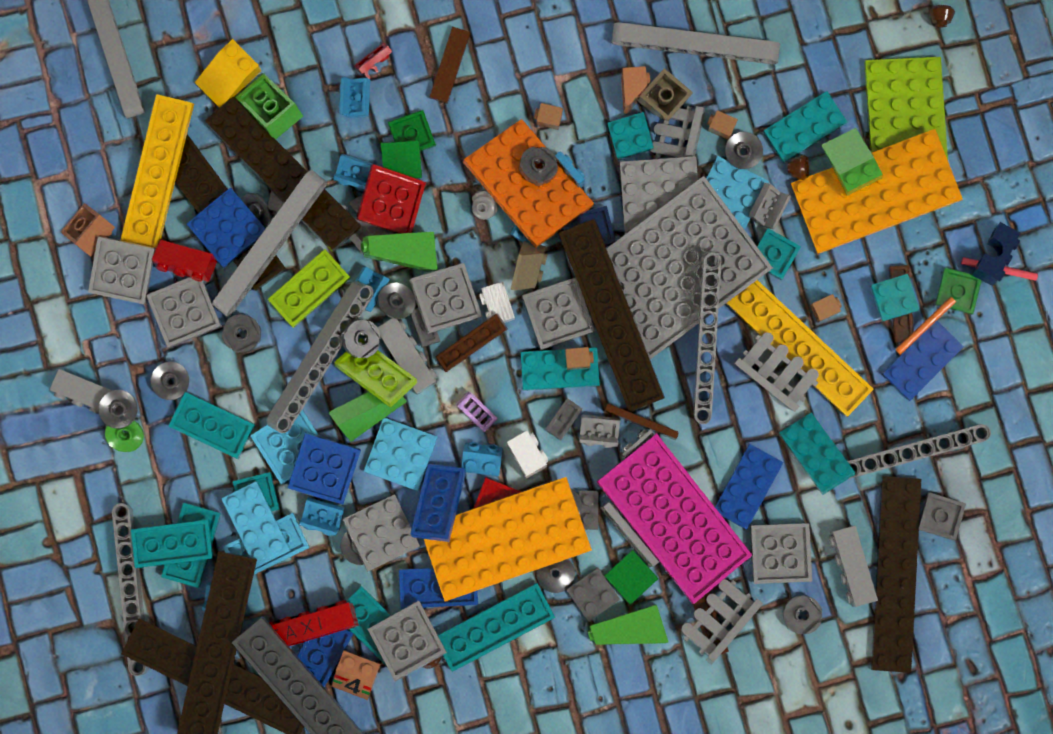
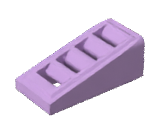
(460, 404)

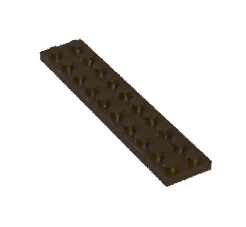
(279, 171)
(204, 186)
(611, 315)
(896, 574)
(214, 650)
(175, 658)

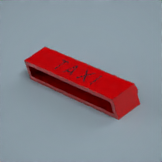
(317, 624)

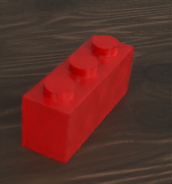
(184, 261)

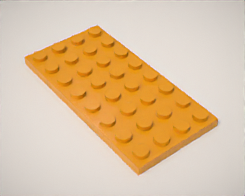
(912, 184)
(509, 539)

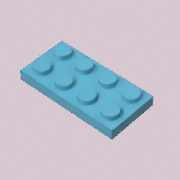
(256, 524)
(292, 534)

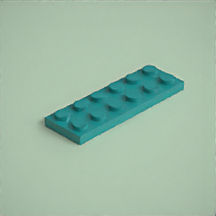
(495, 627)

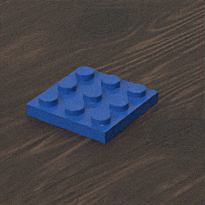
(227, 227)
(324, 468)

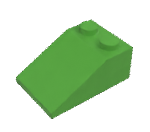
(269, 106)
(852, 161)

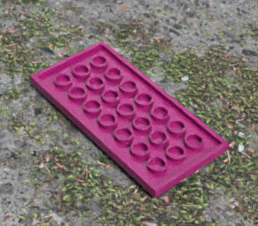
(674, 518)

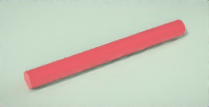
(1008, 270)

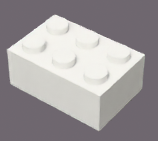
(527, 454)

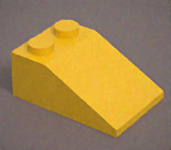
(227, 74)

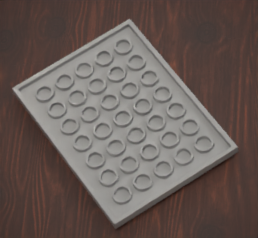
(664, 258)

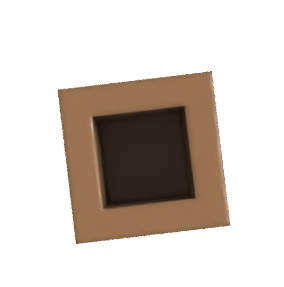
(548, 116)
(721, 124)
(826, 308)
(578, 358)

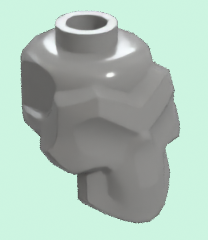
(484, 205)

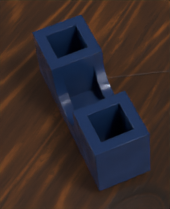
(1003, 240)

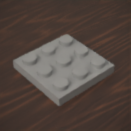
(121, 270)
(445, 298)
(183, 311)
(558, 313)
(380, 533)
(781, 553)
(407, 641)

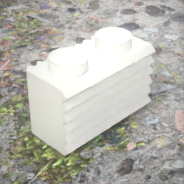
(497, 302)

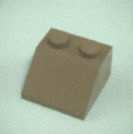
(664, 95)
(528, 266)

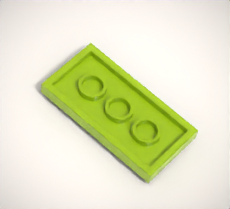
(309, 288)
(377, 375)

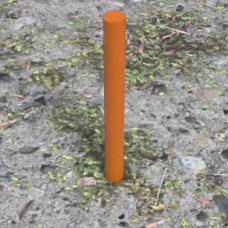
(925, 325)

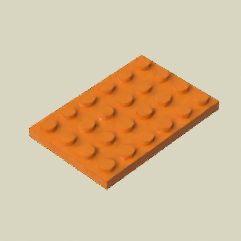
(532, 208)

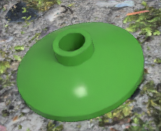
(125, 441)

